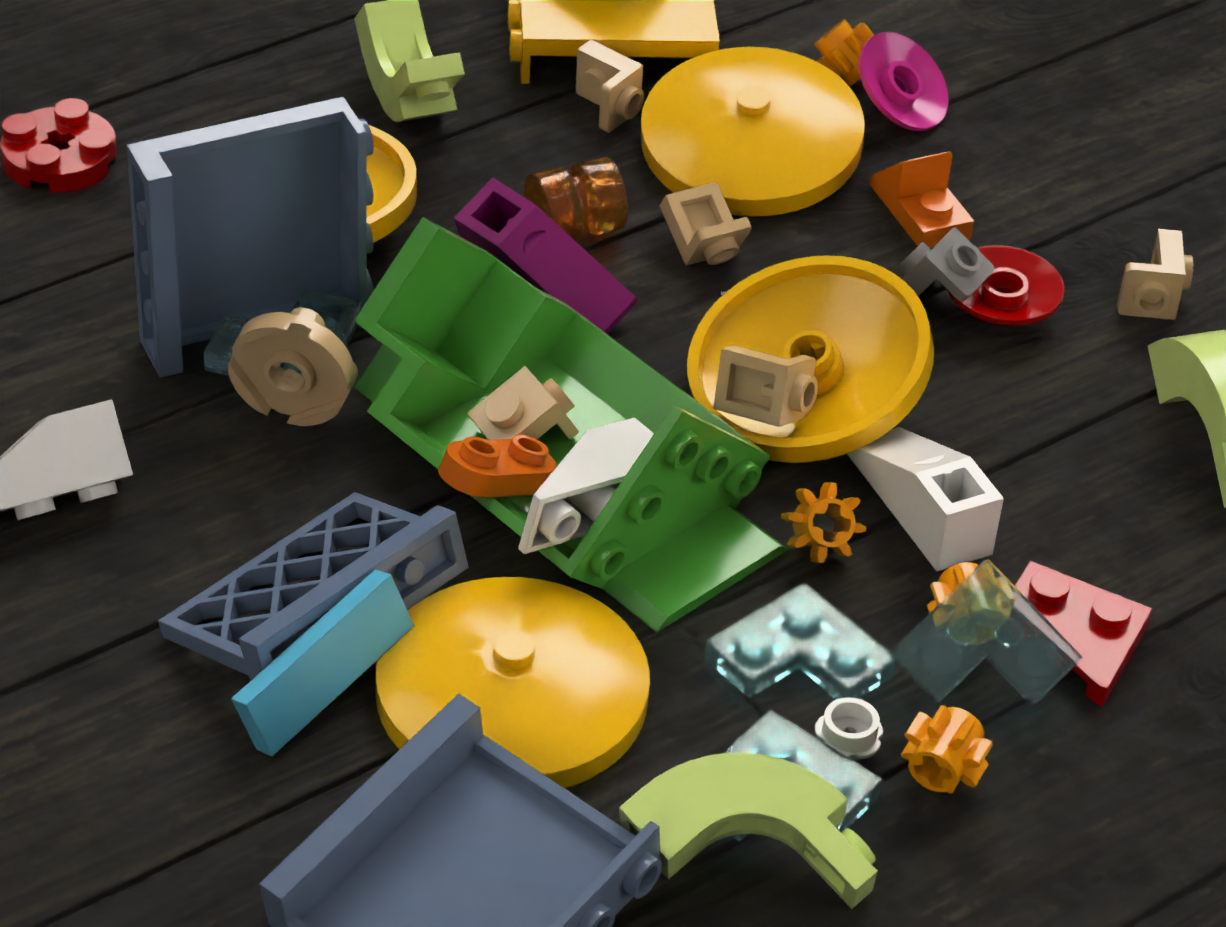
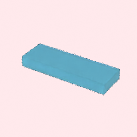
(322, 662)

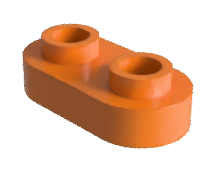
(496, 466)

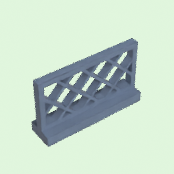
(415, 550)

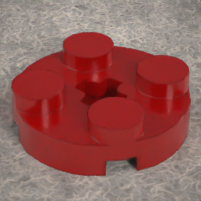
(33, 140)

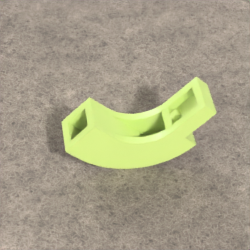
(401, 63)
(1195, 371)
(753, 796)

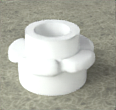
(850, 728)

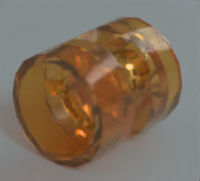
(584, 199)

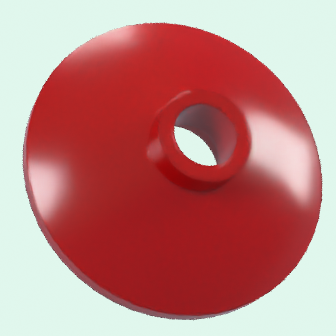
(1017, 291)

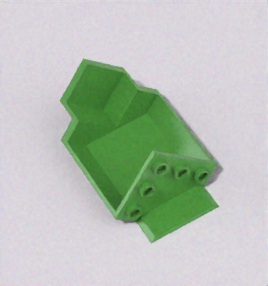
(467, 323)

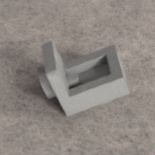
(951, 261)

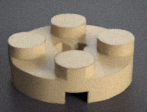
(302, 342)

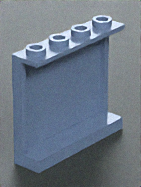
(247, 221)
(462, 840)

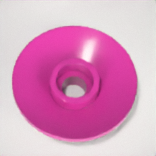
(903, 81)

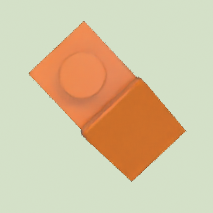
(920, 198)

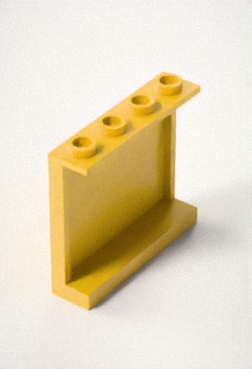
(624, 26)

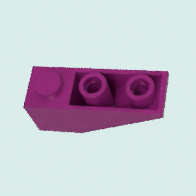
(543, 254)

